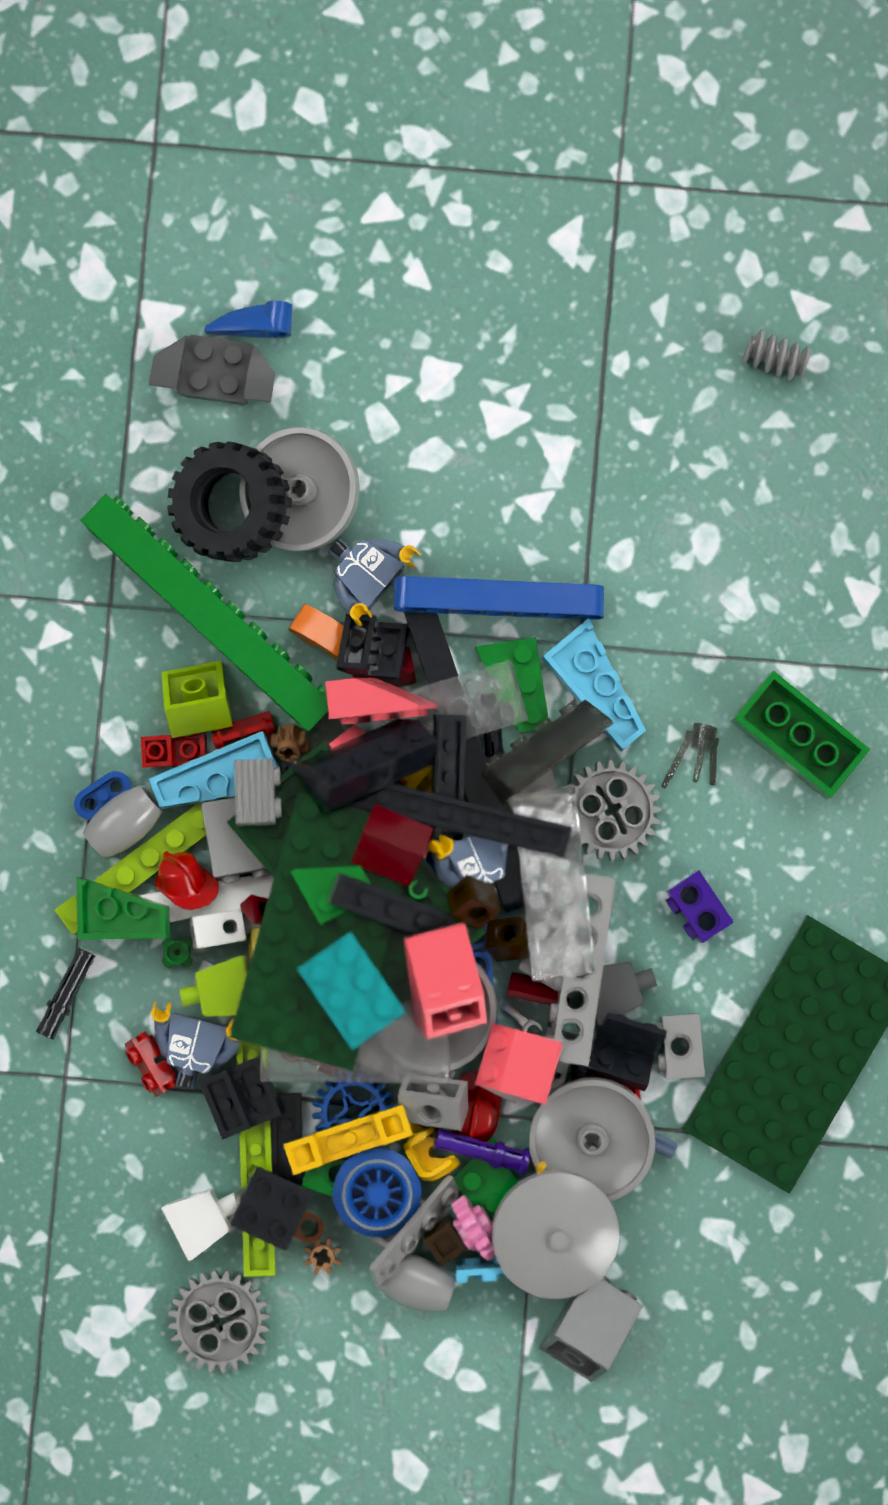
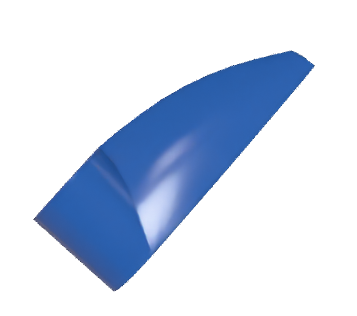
(261, 321)

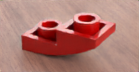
(172, 752)

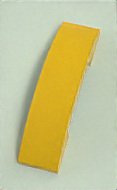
(348, 1139)

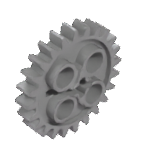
(634, 795)
(229, 1346)

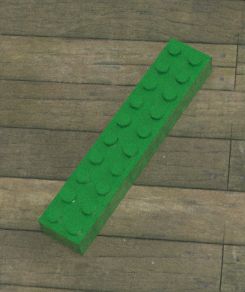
(203, 609)

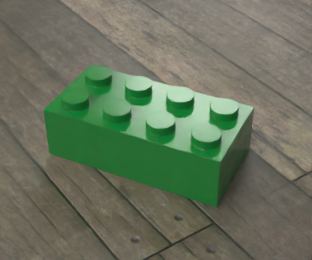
(800, 735)

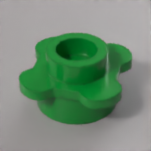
(169, 952)

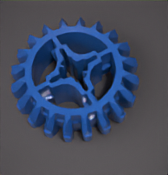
(329, 1122)

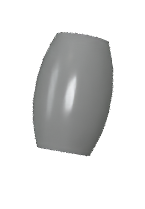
(122, 821)
(419, 1284)

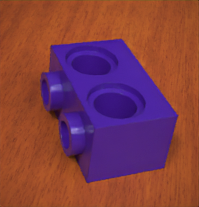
(705, 902)

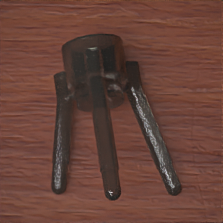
(702, 739)

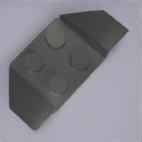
(214, 370)

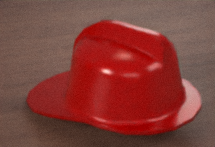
(186, 881)
(482, 1112)

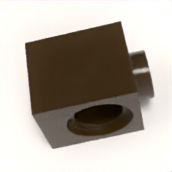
(473, 901)
(499, 936)
(444, 1240)

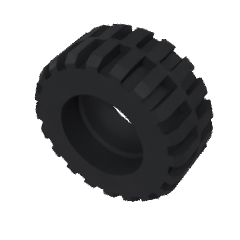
(192, 496)

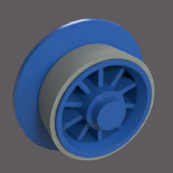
(376, 1192)

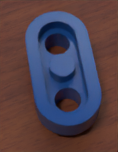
(101, 792)

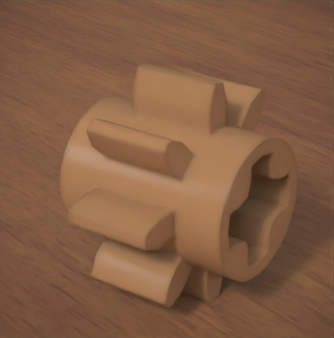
(289, 743)
(314, 1257)

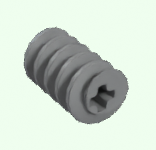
(777, 355)

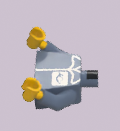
(367, 572)
(469, 856)
(192, 1043)

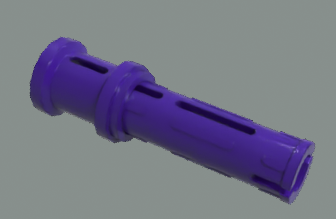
(495, 1154)

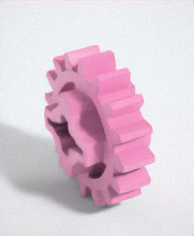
(474, 1227)

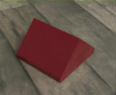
(392, 845)

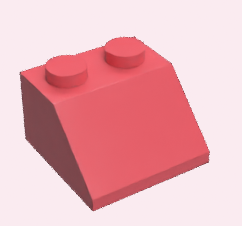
(519, 1063)

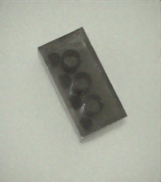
(545, 749)

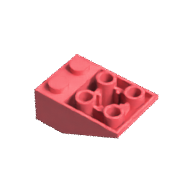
(359, 698)
(444, 981)

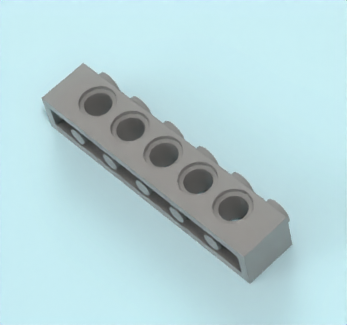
(578, 1051)

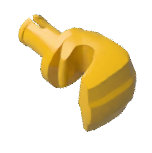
(420, 1154)

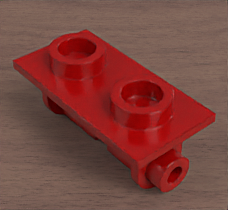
(244, 728)
(142, 1055)

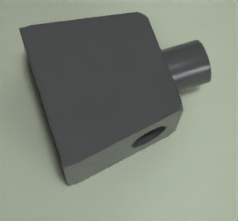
(621, 989)

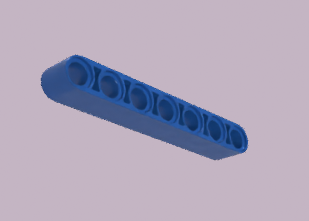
(498, 598)

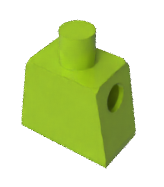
(218, 988)

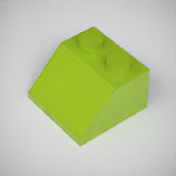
(196, 699)

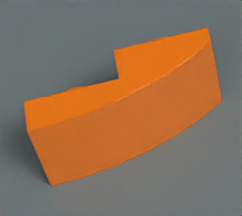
(318, 630)

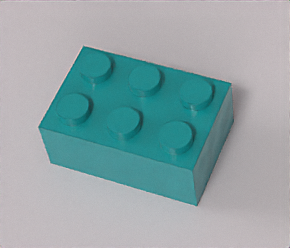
(351, 990)

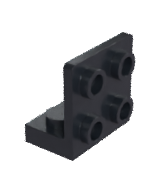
(625, 1051)
(271, 1207)

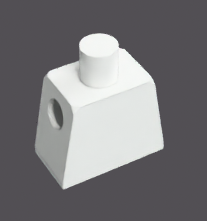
(209, 932)
(200, 1220)

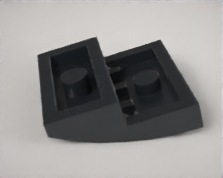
(373, 649)
(240, 1098)

